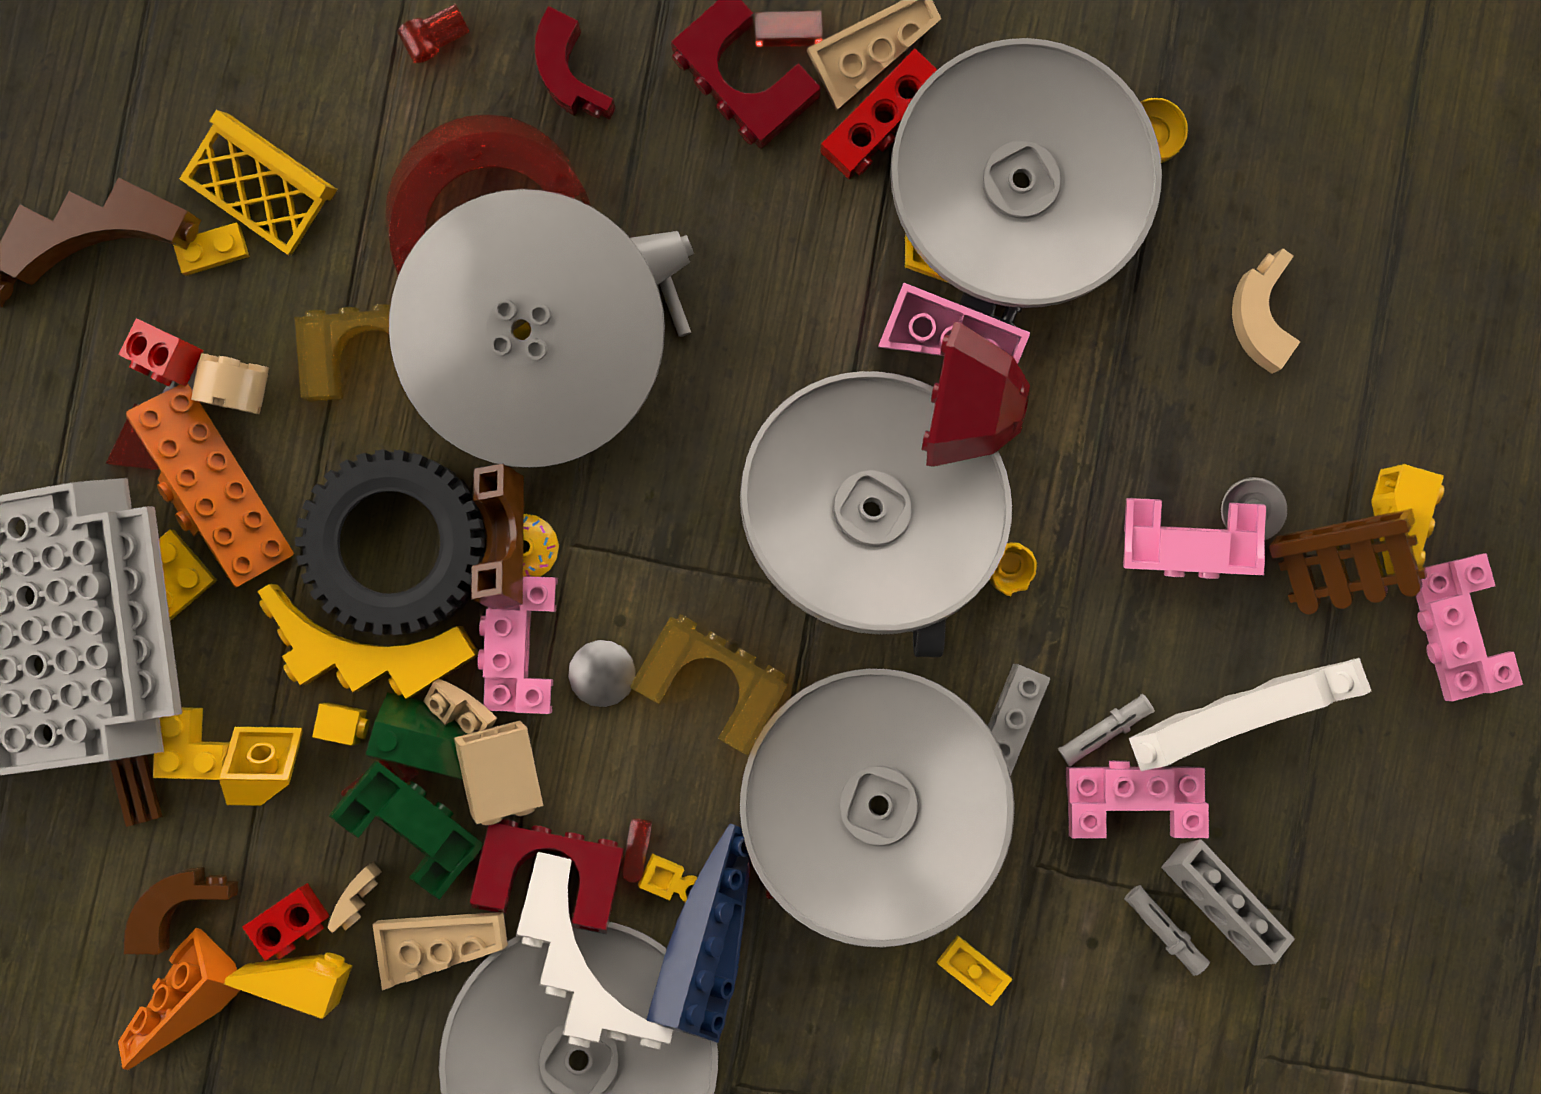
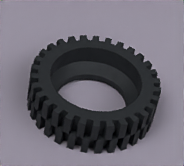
(460, 543)

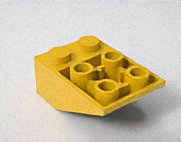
(1404, 489)

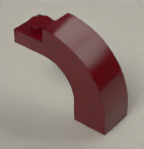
(553, 47)

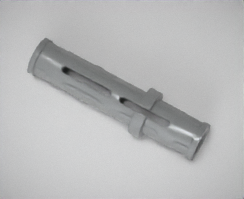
(1117, 722)
(1176, 940)

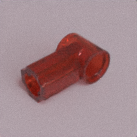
(425, 36)

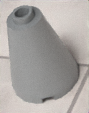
(664, 253)

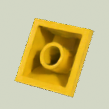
(258, 763)

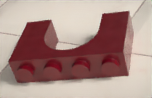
(757, 114)
(510, 847)

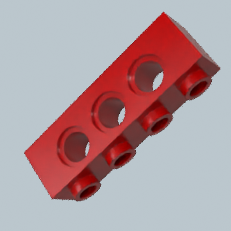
(885, 97)

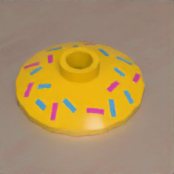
(543, 546)

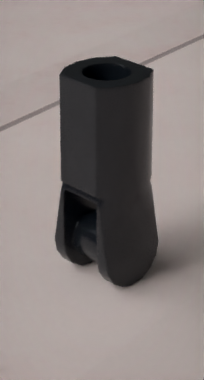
(988, 308)

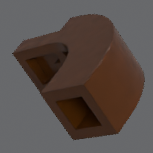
(150, 918)

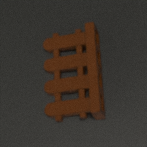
(1360, 536)

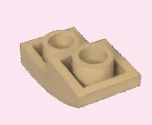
(452, 704)
(349, 904)

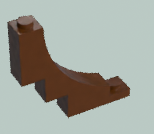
(37, 243)

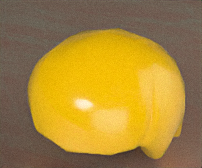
(1014, 570)

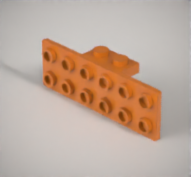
(208, 485)

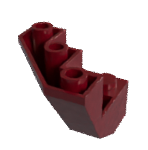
(977, 400)

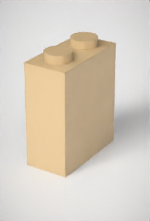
(498, 772)

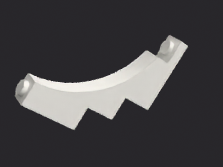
(1247, 710)

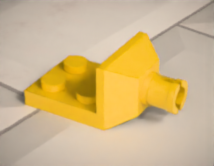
(183, 573)

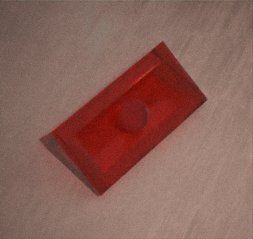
(788, 28)

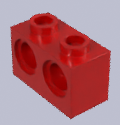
(160, 352)
(284, 918)

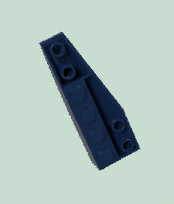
(705, 945)

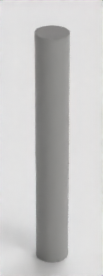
(675, 307)

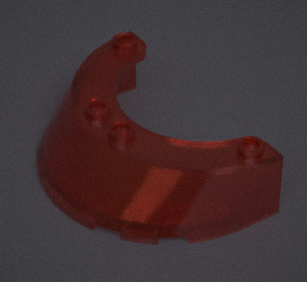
(461, 148)

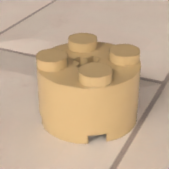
(230, 383)

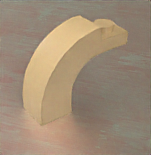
(1252, 317)

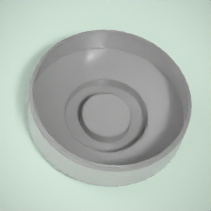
(1258, 491)

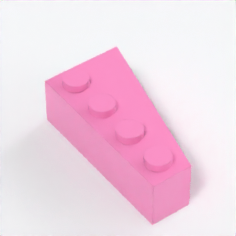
(924, 318)

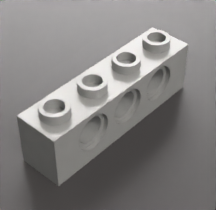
(1017, 710)
(1228, 903)

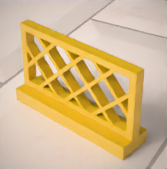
(272, 158)

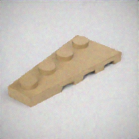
(866, 48)
(431, 944)

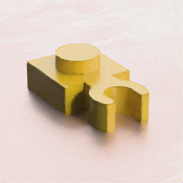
(665, 878)

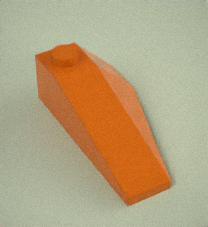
(181, 1000)

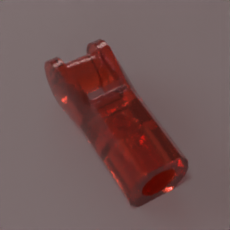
(636, 849)

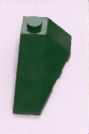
(414, 737)

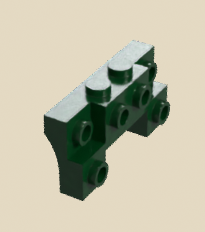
(415, 819)

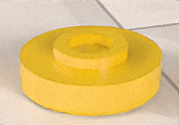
(1168, 124)

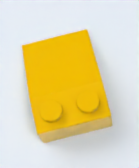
(302, 983)

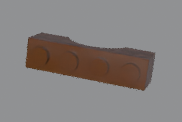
(500, 498)

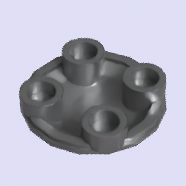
(601, 673)

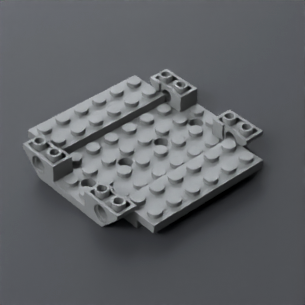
(93, 623)

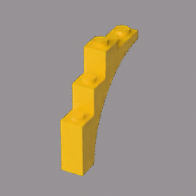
(359, 665)

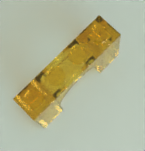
(321, 343)
(758, 687)

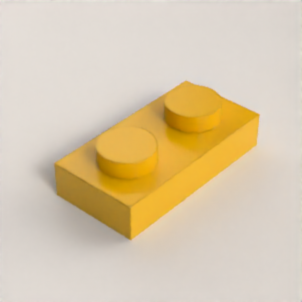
(212, 249)
(974, 970)

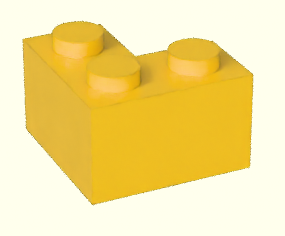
(184, 751)

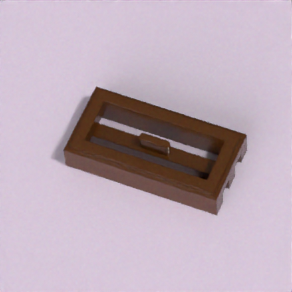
(123, 792)

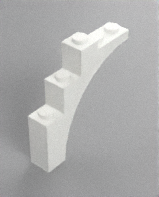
(591, 1007)

